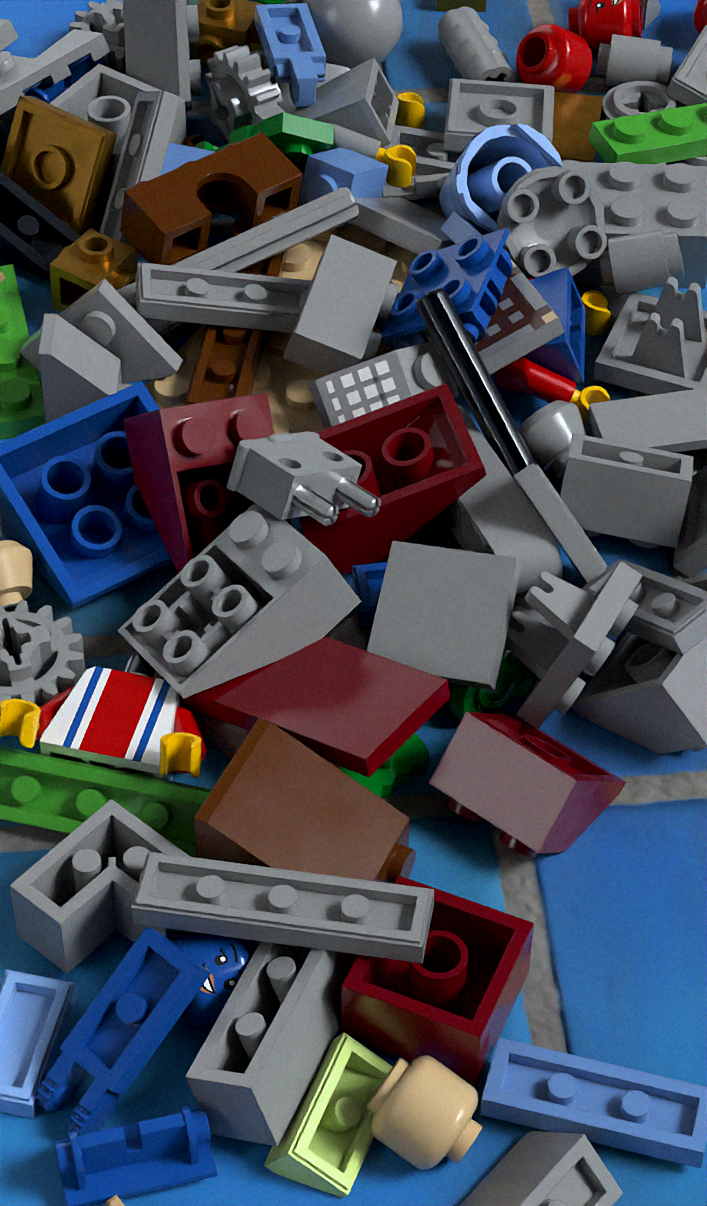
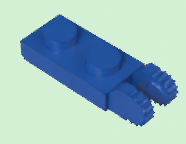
(122, 1029)

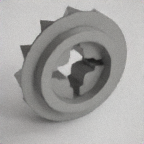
(629, 96)

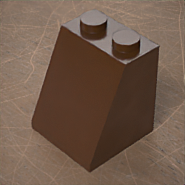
(301, 814)

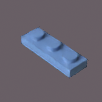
(597, 1099)

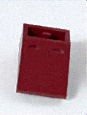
(184, 464)

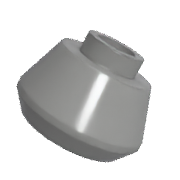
(550, 434)

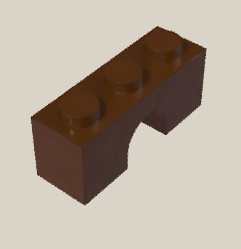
(173, 212)

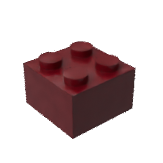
(452, 1000)

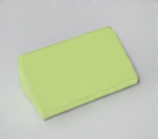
(332, 1122)

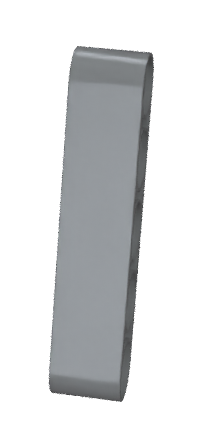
(500, 518)

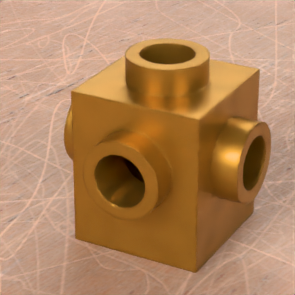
(224, 26)
(87, 264)

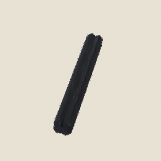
(474, 380)

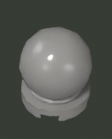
(356, 28)

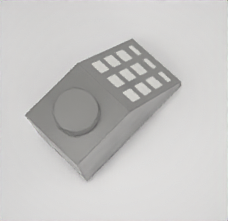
(380, 383)

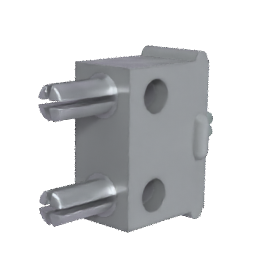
(299, 477)

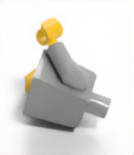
(365, 115)

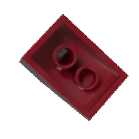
(412, 459)

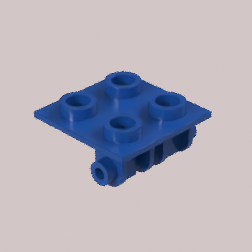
(468, 272)

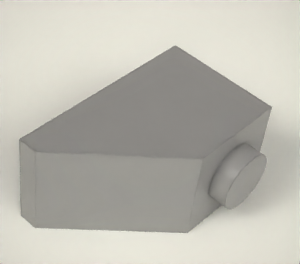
(74, 368)

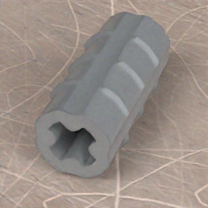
(473, 47)

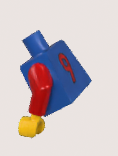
(559, 365)

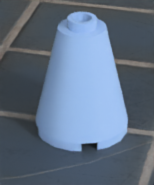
(490, 168)

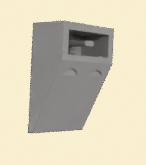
(240, 605)

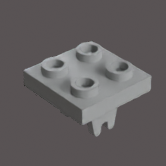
(657, 343)
(580, 643)

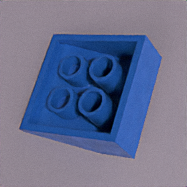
(76, 499)

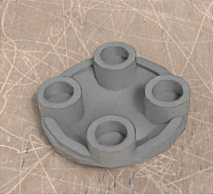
(553, 221)

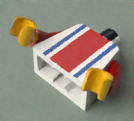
(113, 722)

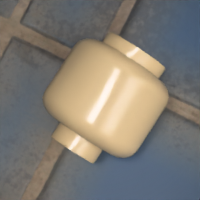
(424, 1112)

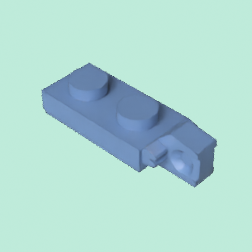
(292, 48)

